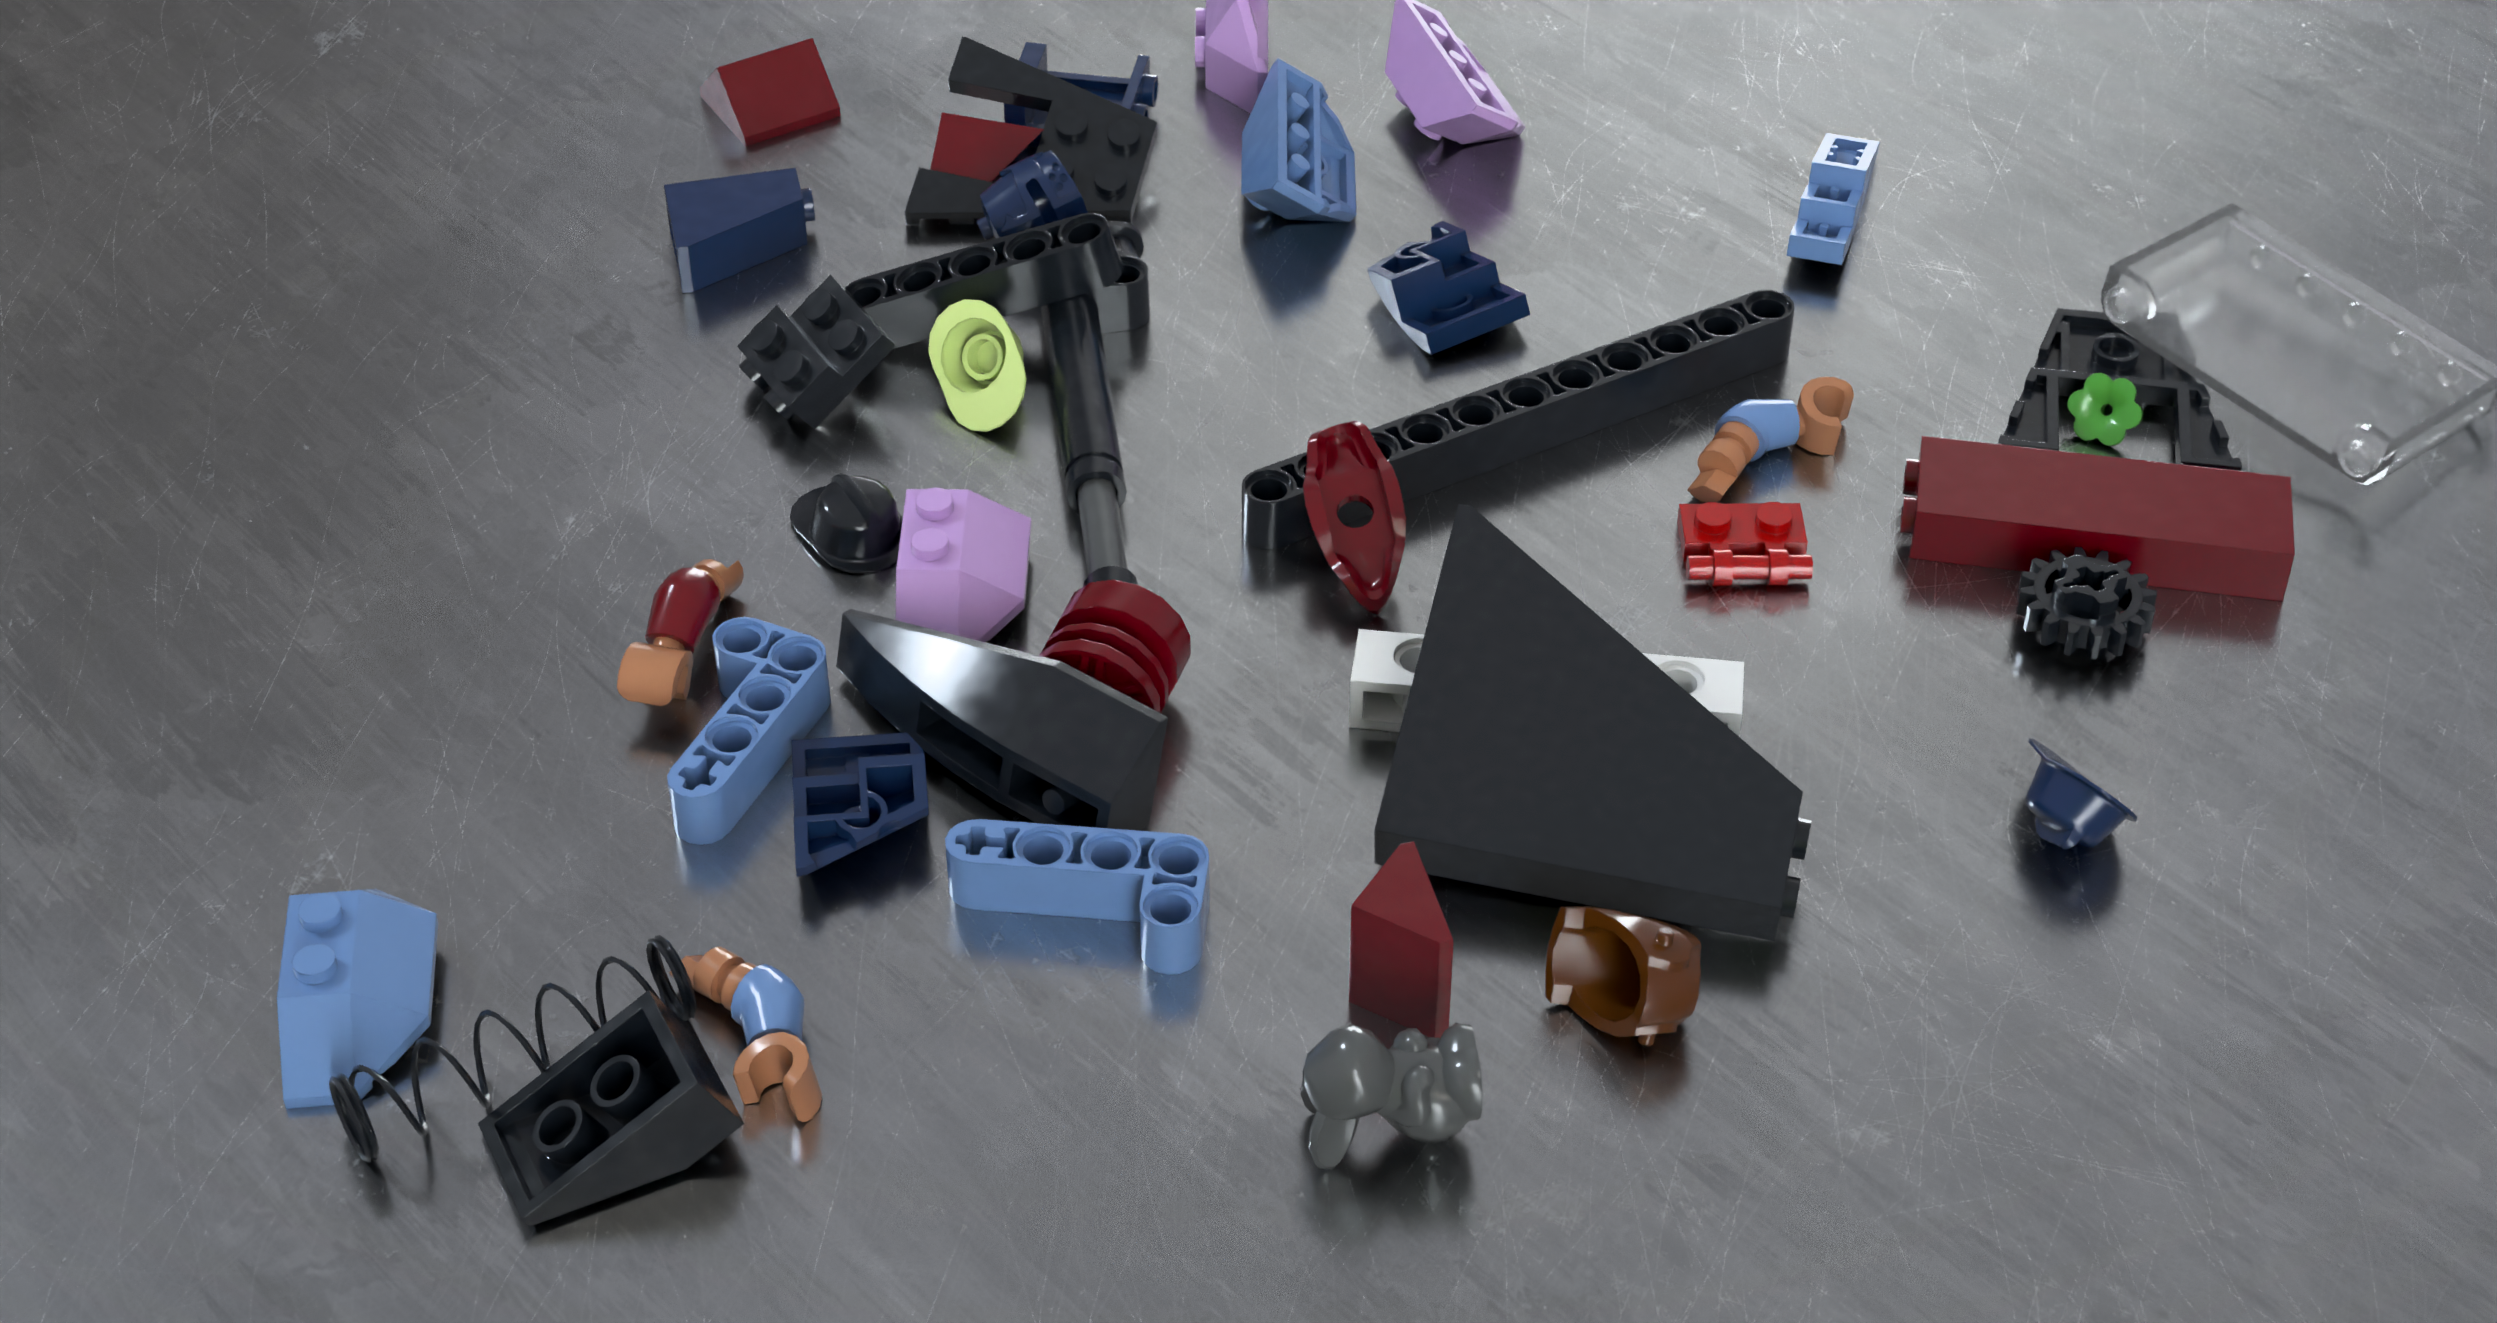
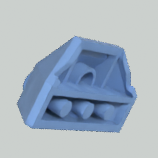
(1297, 151)
(351, 988)

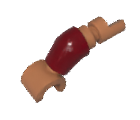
(677, 619)

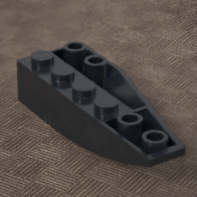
(1011, 721)

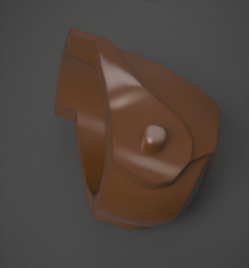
(1623, 971)

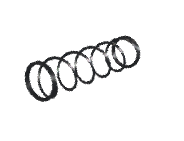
(354, 1115)

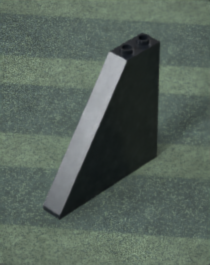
(1575, 765)

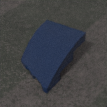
(1445, 290)
(853, 793)

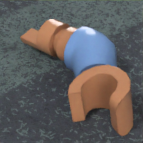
(1768, 425)
(772, 1022)

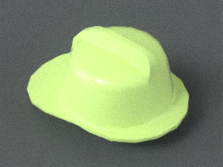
(978, 364)

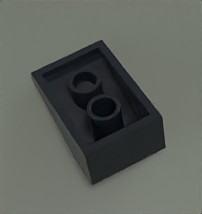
(611, 1115)

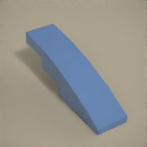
(1833, 199)

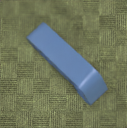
(774, 696)
(1088, 875)

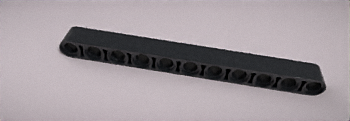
(1541, 409)

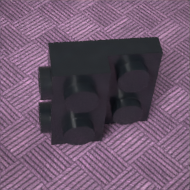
(814, 353)

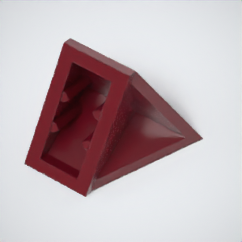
(978, 146)

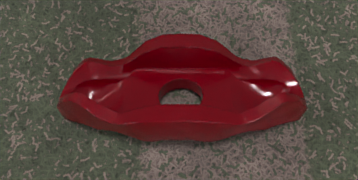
(1347, 468)

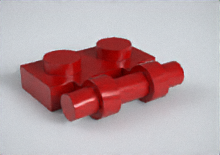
(1744, 542)

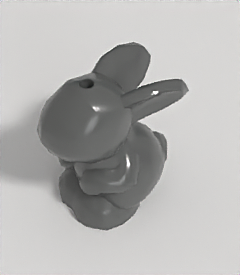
(1417, 1085)

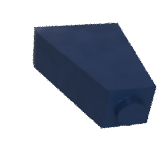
(735, 223)

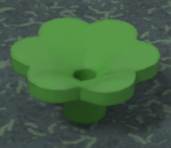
(2089, 405)

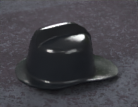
(851, 523)

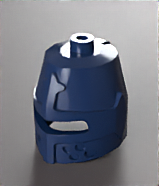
(1029, 196)

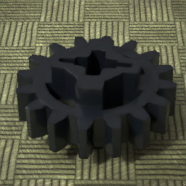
(2086, 602)

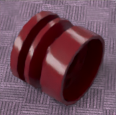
(1123, 640)

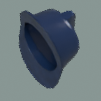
(2069, 805)

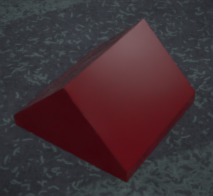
(772, 93)
(1402, 947)

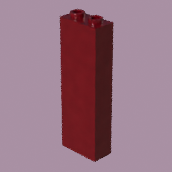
(2169, 519)

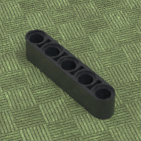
(1005, 272)

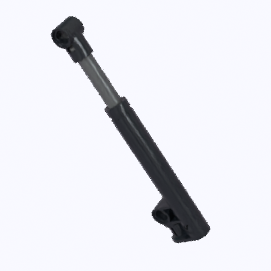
(1085, 404)

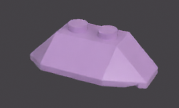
(1233, 48)
(1444, 80)
(961, 563)

